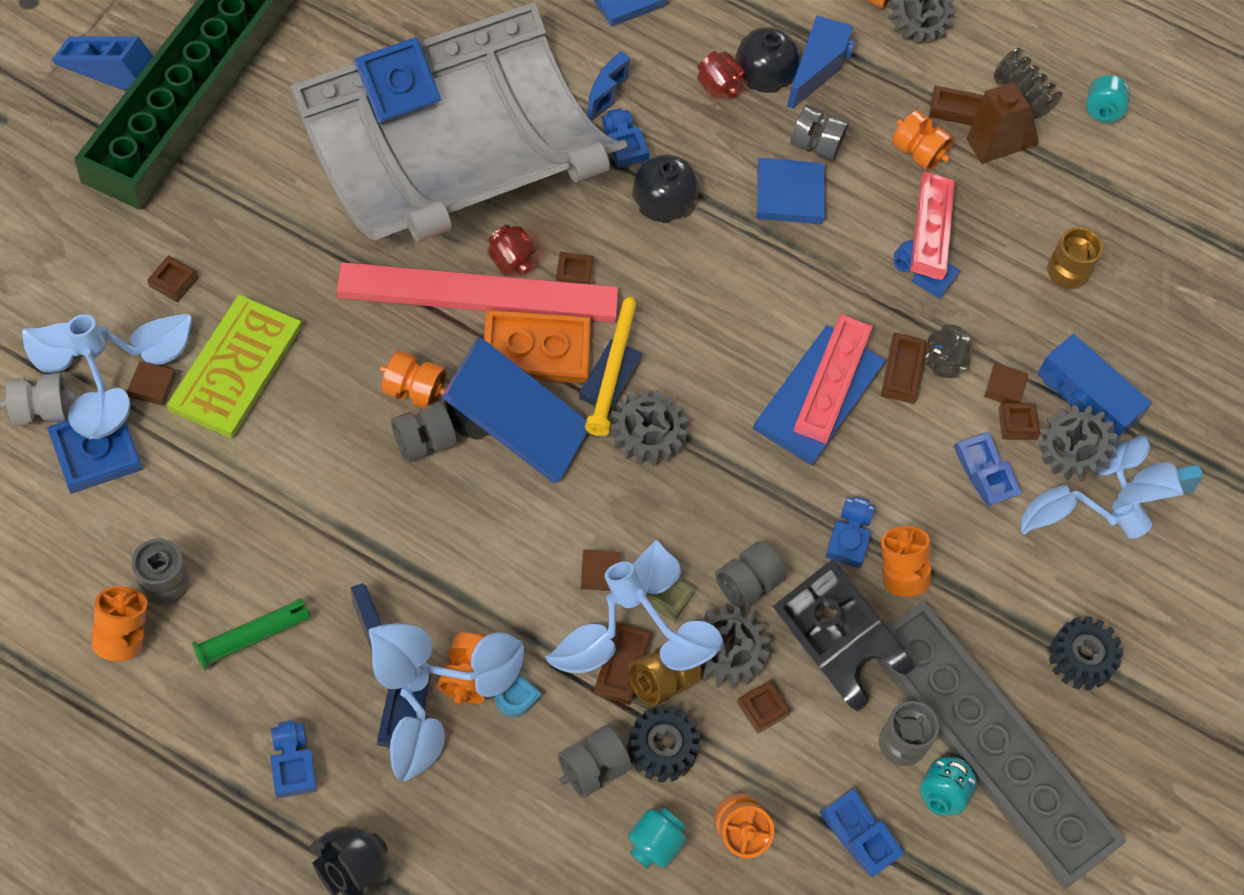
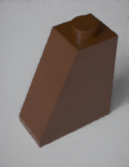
(1002, 124)

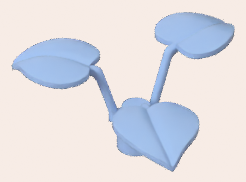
(103, 412)
(1148, 485)
(629, 583)
(399, 662)

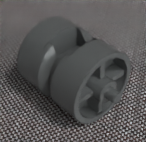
(590, 763)

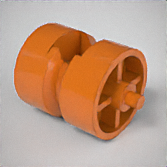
(920, 138)
(406, 378)
(906, 561)
(118, 623)
(460, 657)
(744, 826)

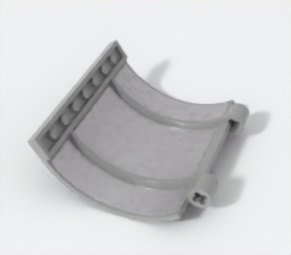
(496, 129)

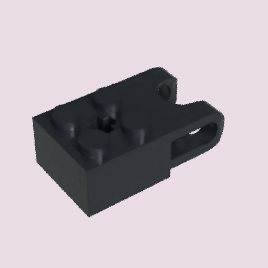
(849, 640)

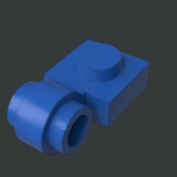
(619, 126)
(937, 287)
(847, 539)
(294, 768)

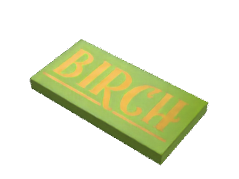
(234, 366)

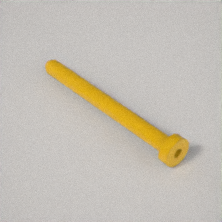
(598, 422)

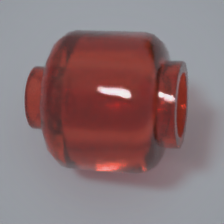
(720, 75)
(512, 250)

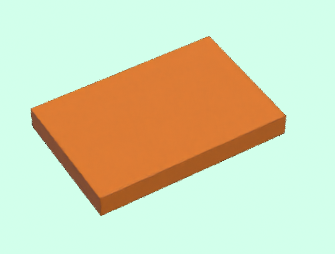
(542, 344)

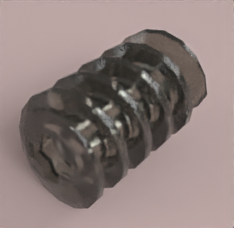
(1032, 87)

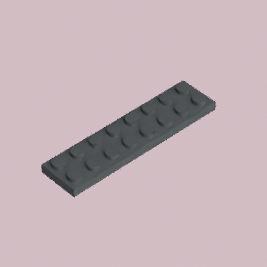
(1002, 750)

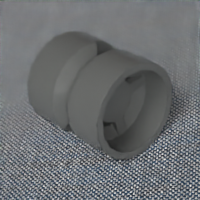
(829, 138)
(435, 427)
(160, 571)
(750, 575)
(908, 733)

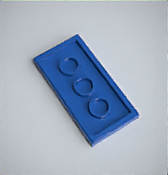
(516, 410)
(783, 410)

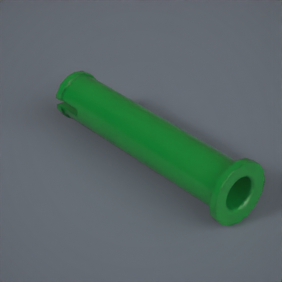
(250, 633)

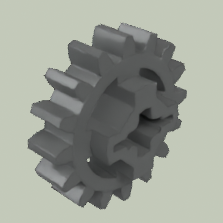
(933, 13)
(650, 432)
(1087, 453)
(742, 649)

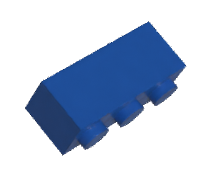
(1090, 381)

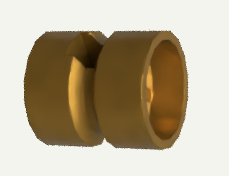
(1075, 257)
(656, 682)

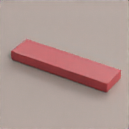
(932, 226)
(832, 379)

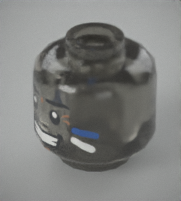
(949, 352)

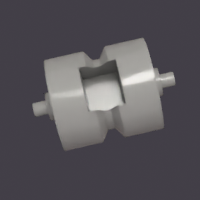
(27, 401)

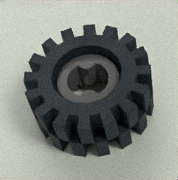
(1074, 667)
(670, 761)

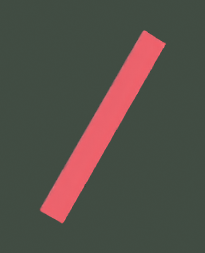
(475, 291)

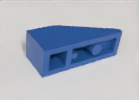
(822, 57)
(105, 58)

